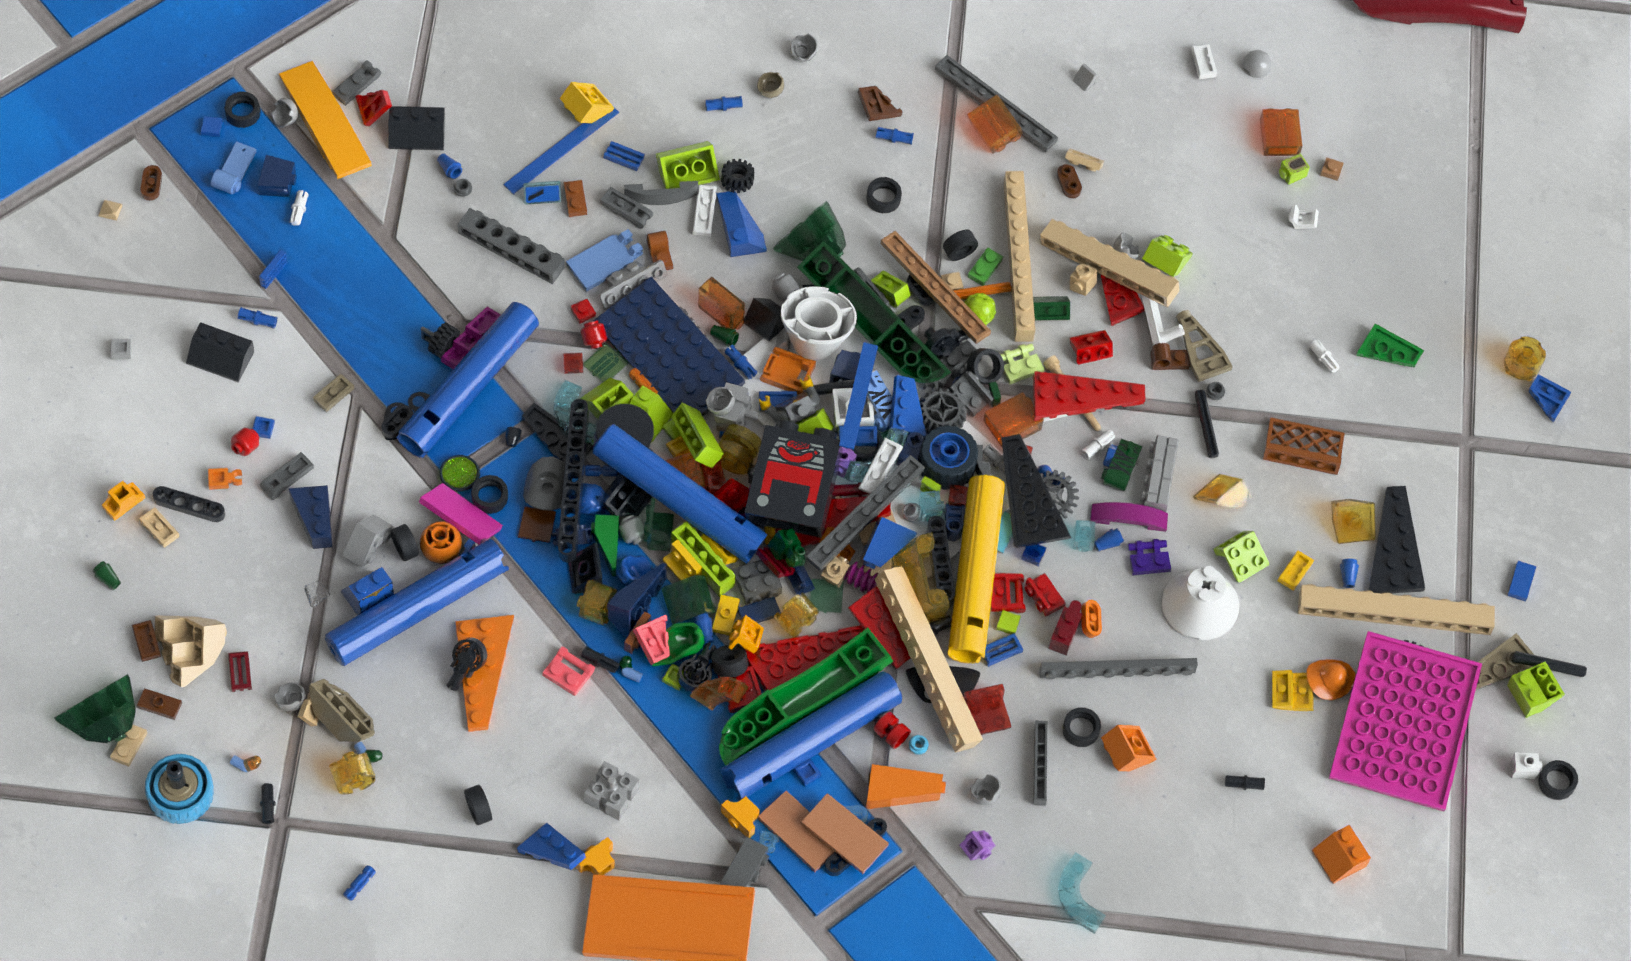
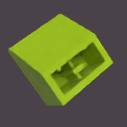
(1167, 255)
(607, 395)
(1535, 689)

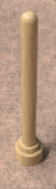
(1052, 365)

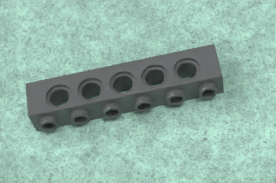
(516, 254)

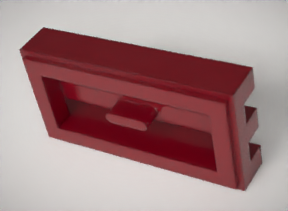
(778, 567)
(240, 686)

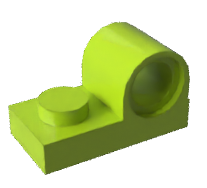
(893, 288)

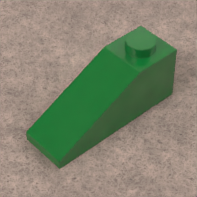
(606, 537)

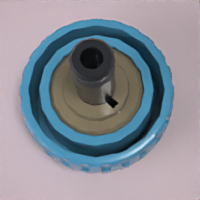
(179, 788)

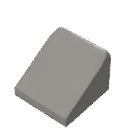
(1085, 77)
(783, 340)

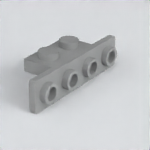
(628, 279)

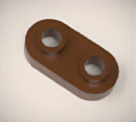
(1069, 179)
(151, 184)

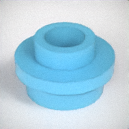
(921, 740)

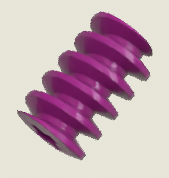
(860, 578)

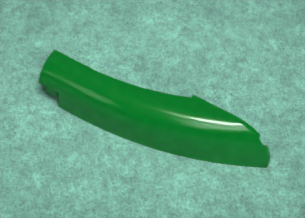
(803, 695)

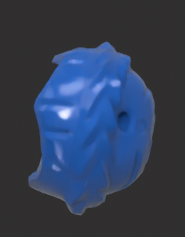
(590, 504)
(632, 568)

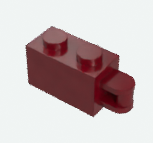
(1066, 628)

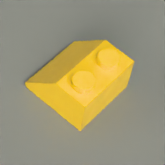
(585, 102)

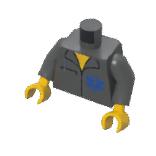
(795, 408)

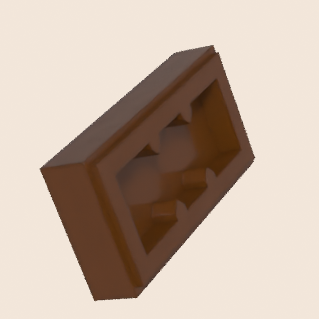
(146, 640)
(159, 704)

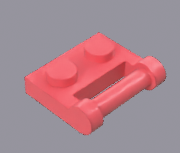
(564, 675)

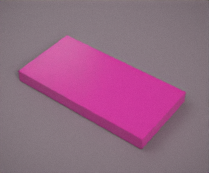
(460, 513)

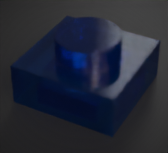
(1034, 554)

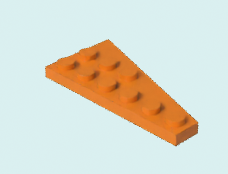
(483, 685)

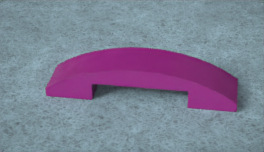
(1130, 514)

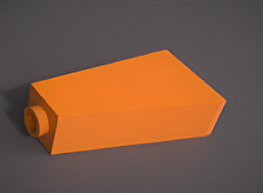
(902, 786)

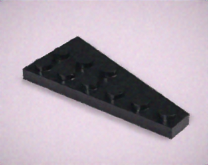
(1031, 507)
(1396, 552)

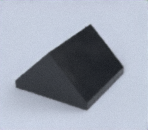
(764, 318)
(585, 568)

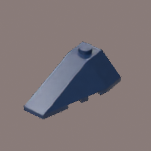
(634, 599)

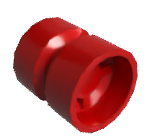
(890, 728)

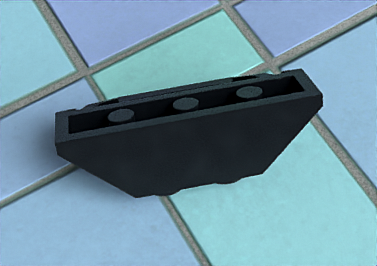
(625, 497)

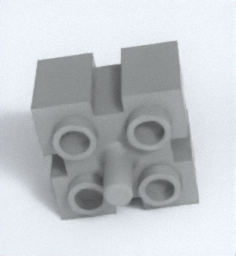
(741, 409)
(611, 790)

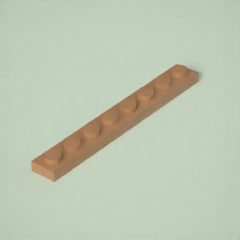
(935, 287)

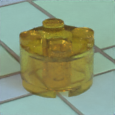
(1524, 358)
(594, 602)
(797, 614)
(352, 772)

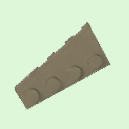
(1499, 664)

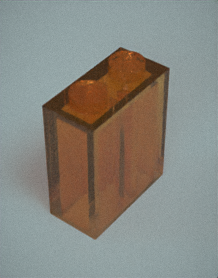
(995, 124)
(1281, 132)
(721, 304)
(1012, 418)

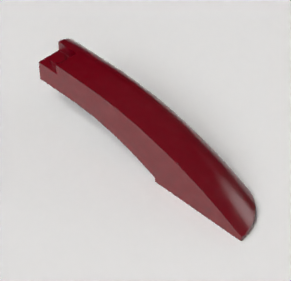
(1496, 14)

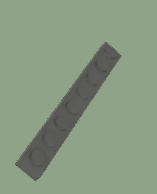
(982, 92)
(865, 513)
(1113, 668)

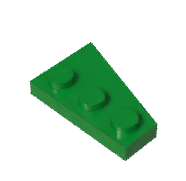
(1389, 347)

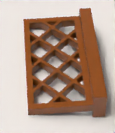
(1303, 457)

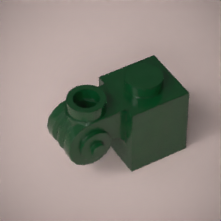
(787, 546)

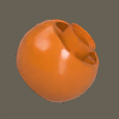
(440, 550)

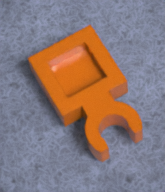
(220, 478)

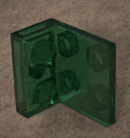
(658, 529)
(688, 599)

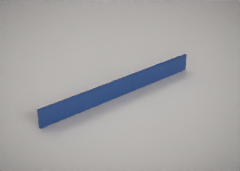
(556, 152)
(858, 396)

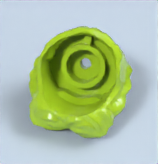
(982, 306)

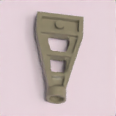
(1209, 366)

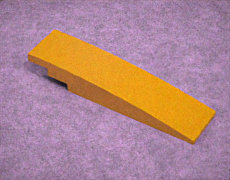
(325, 120)

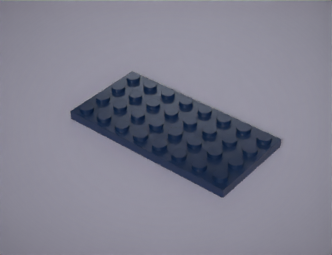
(666, 347)

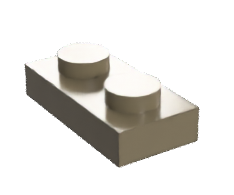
(333, 393)

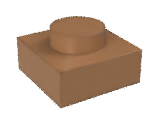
(1332, 169)

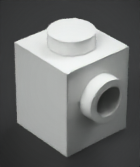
(1525, 765)

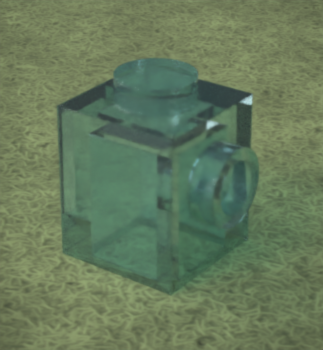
(930, 505)
(1084, 535)

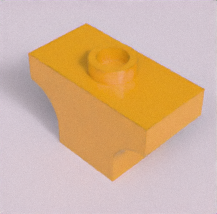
(122, 499)
(741, 815)
(598, 858)

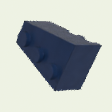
(314, 512)

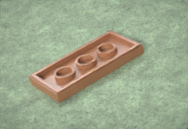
(785, 820)
(845, 833)

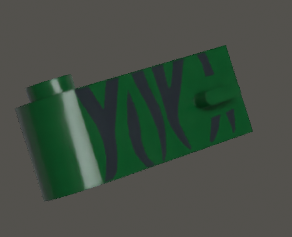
(1121, 465)

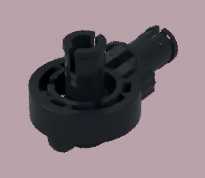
(943, 340)
(463, 660)
(696, 669)

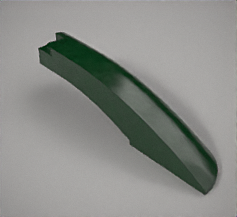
(874, 317)

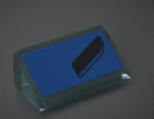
(542, 192)

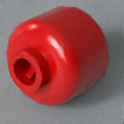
(593, 334)
(245, 441)

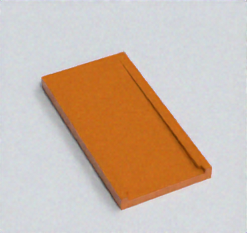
(667, 920)

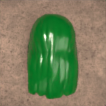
(683, 641)

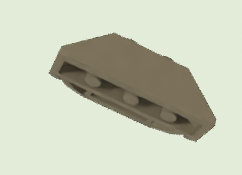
(340, 712)

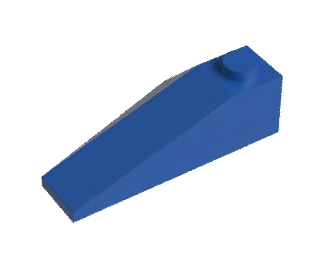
(740, 228)

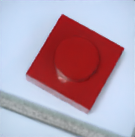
(583, 311)

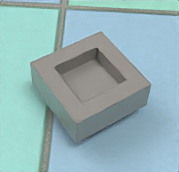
(121, 348)

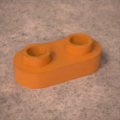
(1091, 618)

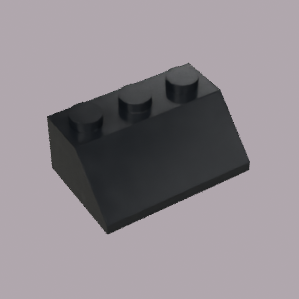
(416, 128)
(219, 352)

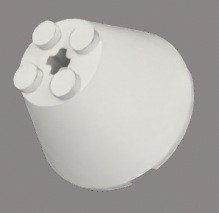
(1200, 603)

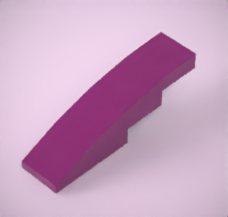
(472, 333)

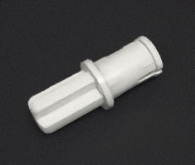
(298, 208)
(1324, 356)
(1097, 444)

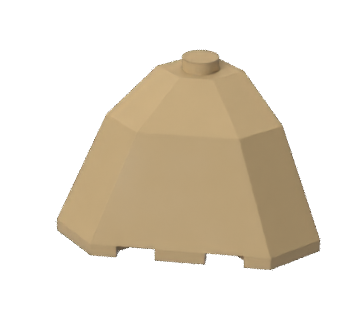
(189, 645)

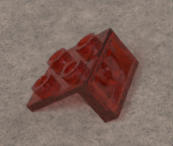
(988, 708)

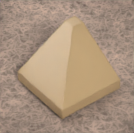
(110, 210)

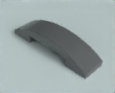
(661, 196)

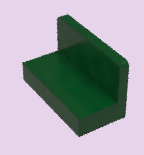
(1051, 308)

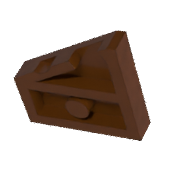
(876, 104)

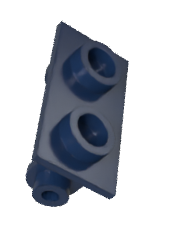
(584, 537)
(801, 581)

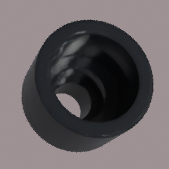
(512, 436)

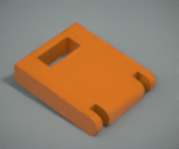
(784, 369)

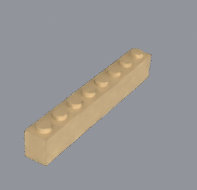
(1110, 263)

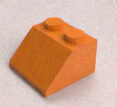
(1128, 747)
(1341, 854)

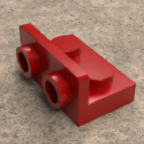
(1092, 347)
(733, 494)
(1044, 594)

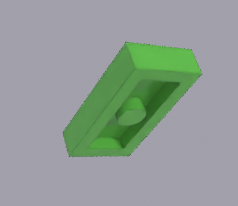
(985, 266)

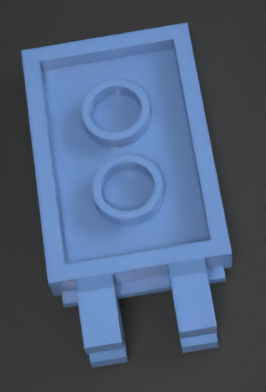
(603, 259)

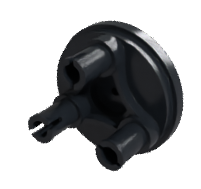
(630, 419)

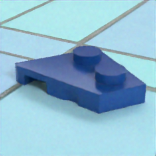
(1549, 396)

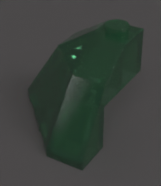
(807, 236)
(104, 714)

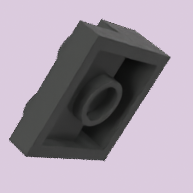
(756, 582)

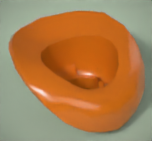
(1330, 678)

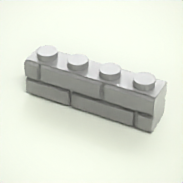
(1161, 472)

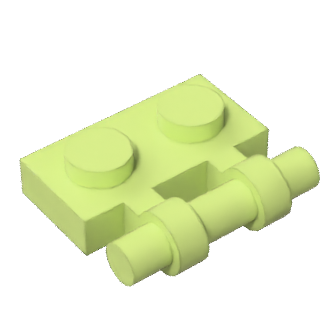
(1022, 368)

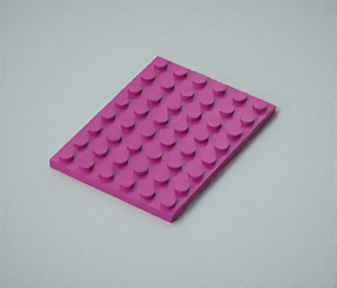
(1405, 721)

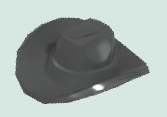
(545, 484)

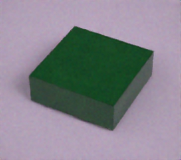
(995, 393)

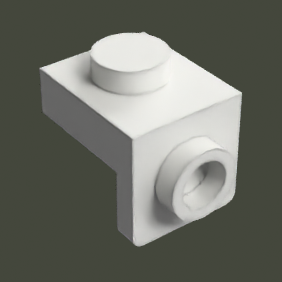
(1303, 218)

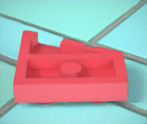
(654, 639)

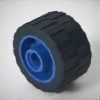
(949, 456)

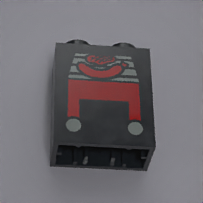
(794, 479)

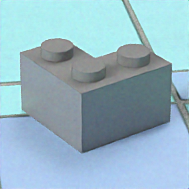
(365, 539)

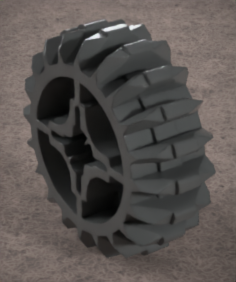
(950, 406)
(1059, 489)

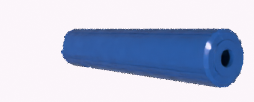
(467, 379)
(679, 493)
(415, 602)
(811, 735)

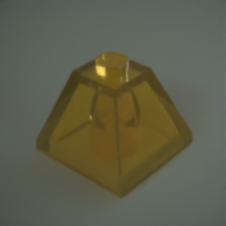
(1224, 491)
(1353, 520)

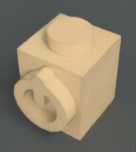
(1083, 279)
(835, 571)

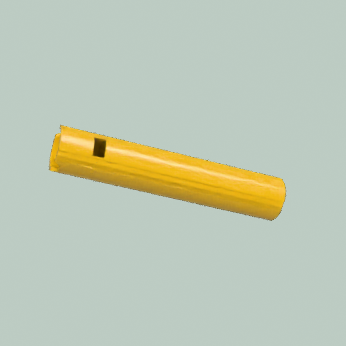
(976, 569)

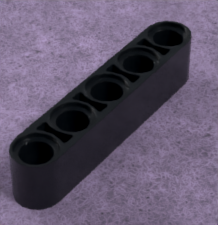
(941, 553)

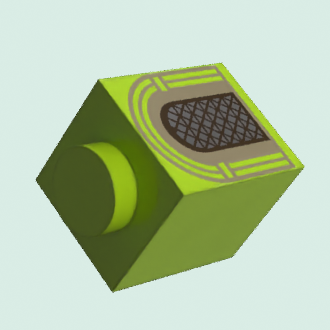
(1294, 169)

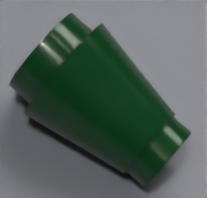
(726, 335)
(106, 574)

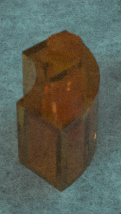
(718, 691)

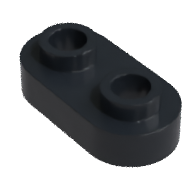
(918, 292)
(911, 319)
(395, 421)

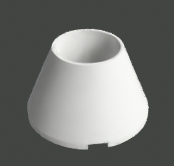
(817, 321)

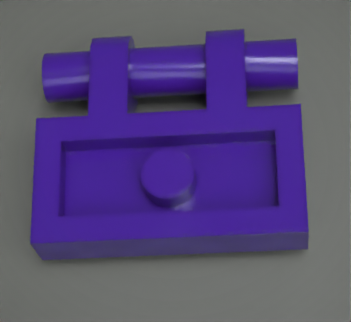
(1150, 562)

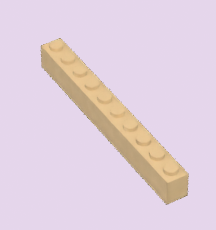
(1019, 256)
(1396, 609)
(928, 659)

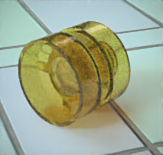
(739, 448)

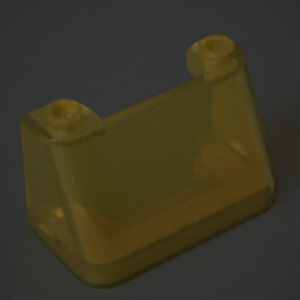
(911, 557)

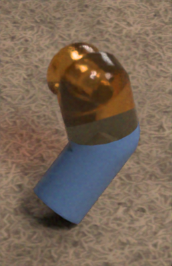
(246, 765)

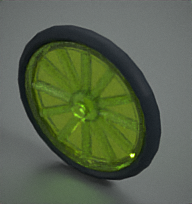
(459, 472)

